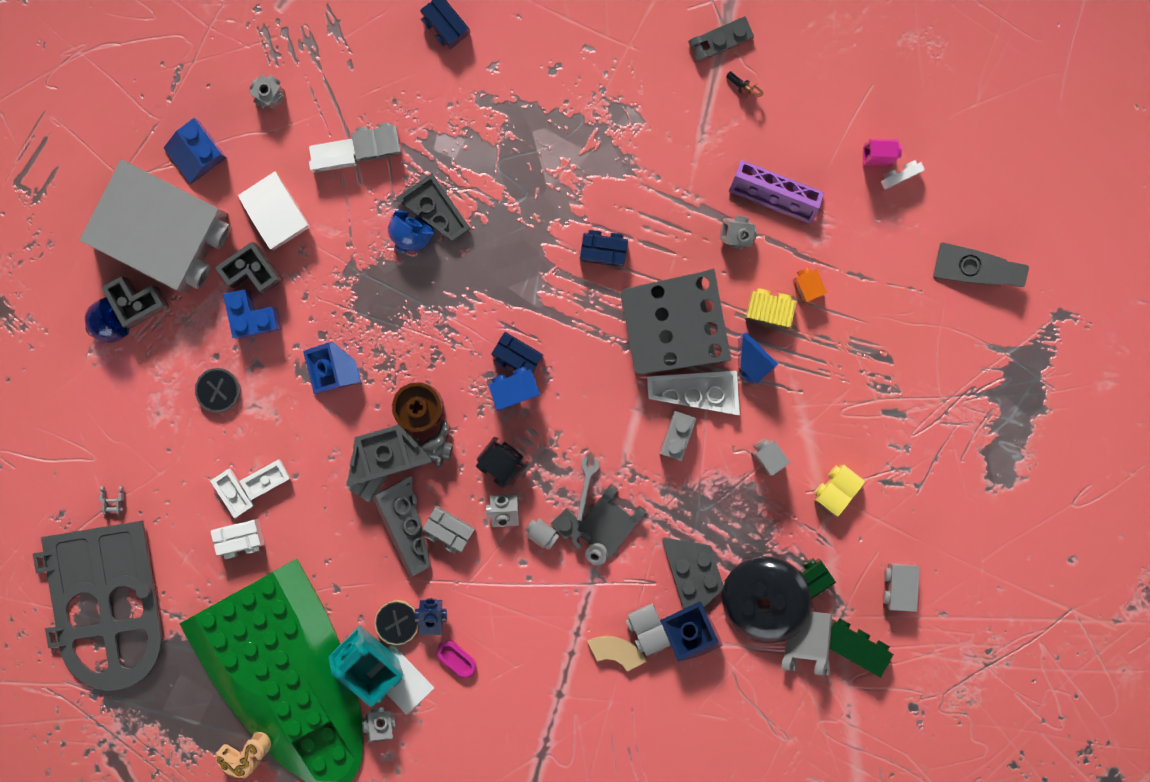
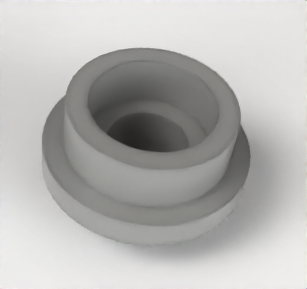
(598, 549)

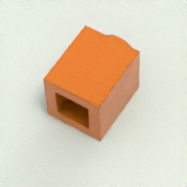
(809, 284)

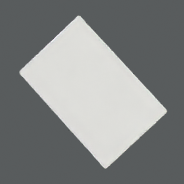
(412, 687)

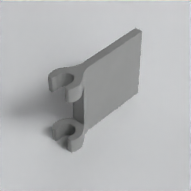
(810, 643)

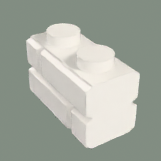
(236, 538)

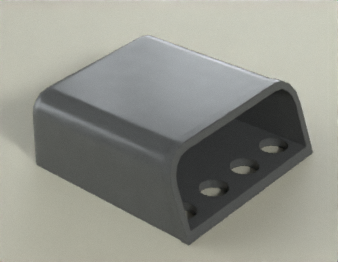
(671, 324)

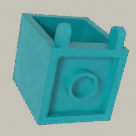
(356, 658)

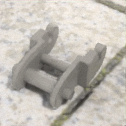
(105, 501)

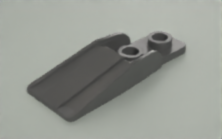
(977, 267)

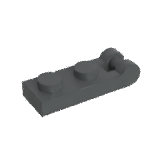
(721, 39)

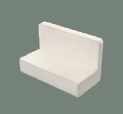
(332, 156)

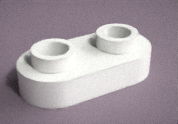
(893, 178)

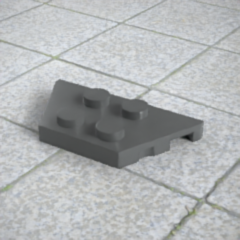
(384, 454)
(693, 571)

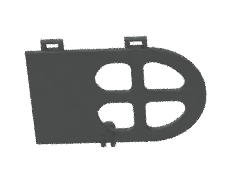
(97, 564)

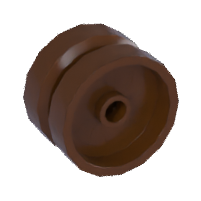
(404, 407)

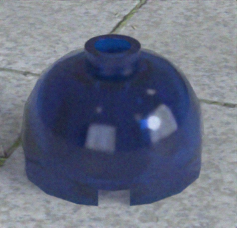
(103, 322)

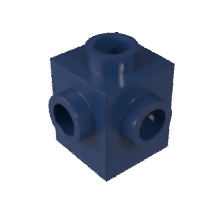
(430, 617)

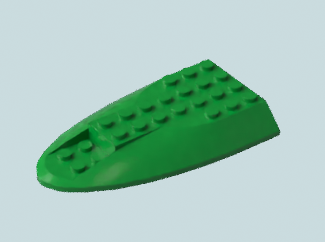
(273, 670)

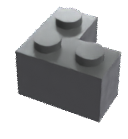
(252, 264)
(132, 306)

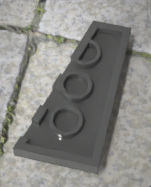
(402, 522)

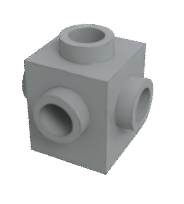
(272, 97)
(738, 232)
(503, 510)
(375, 733)

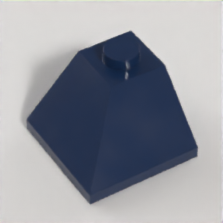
(691, 632)

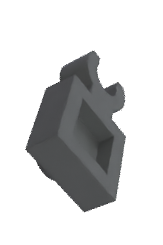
(568, 526)

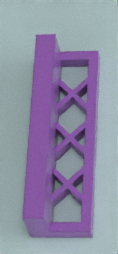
(775, 194)

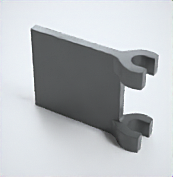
(609, 522)

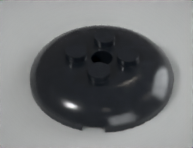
(769, 579)

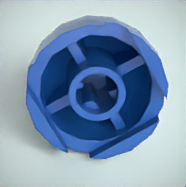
(408, 232)

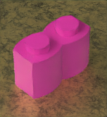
(881, 152)

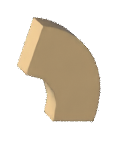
(616, 649)

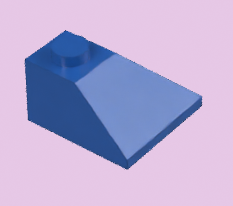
(753, 359)
(330, 367)

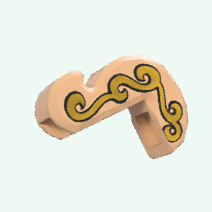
(243, 764)

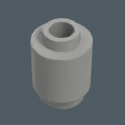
(541, 533)

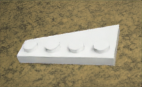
(701, 390)

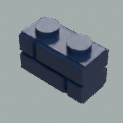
(445, 22)
(604, 249)
(515, 353)

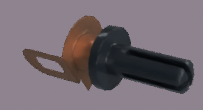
(743, 86)

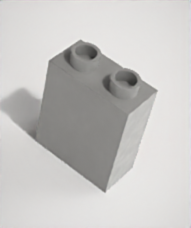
(156, 228)

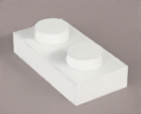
(265, 479)
(232, 493)

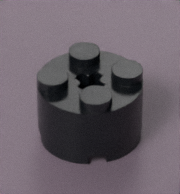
(501, 462)

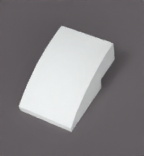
(273, 211)

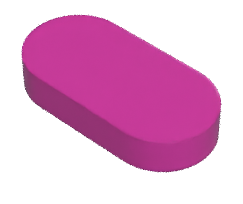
(456, 659)

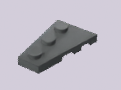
(435, 207)

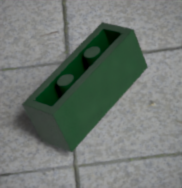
(859, 648)

